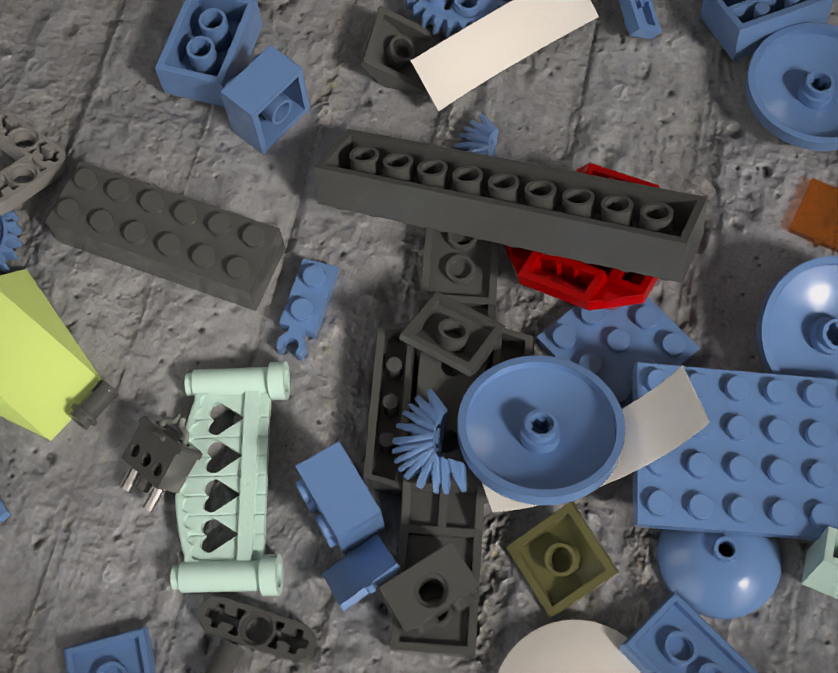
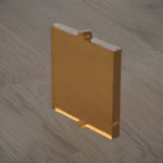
(818, 216)

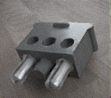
(160, 457)

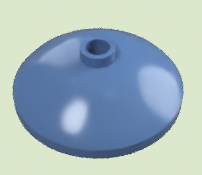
(719, 584)

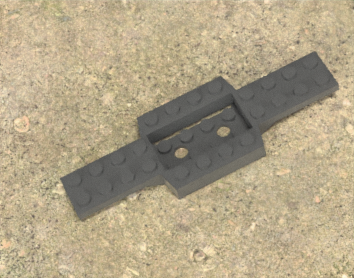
(467, 273)

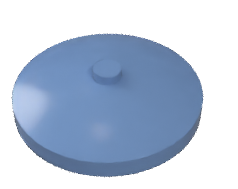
(795, 85)
(801, 321)
(540, 430)

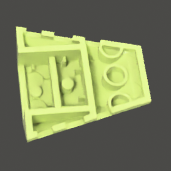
(39, 360)

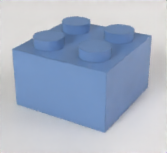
(266, 99)
(341, 497)

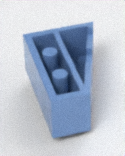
(746, 23)

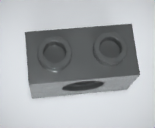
(441, 567)

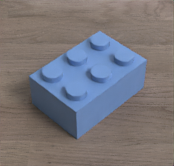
(208, 47)

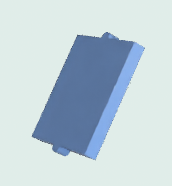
(360, 572)

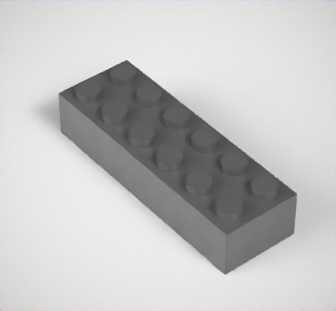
(167, 235)

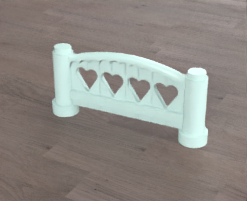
(242, 560)

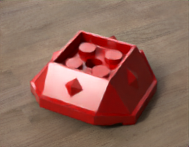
(578, 282)

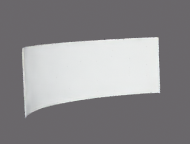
(496, 44)
(652, 429)

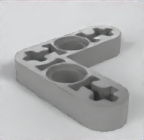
(28, 161)

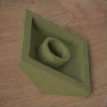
(562, 560)

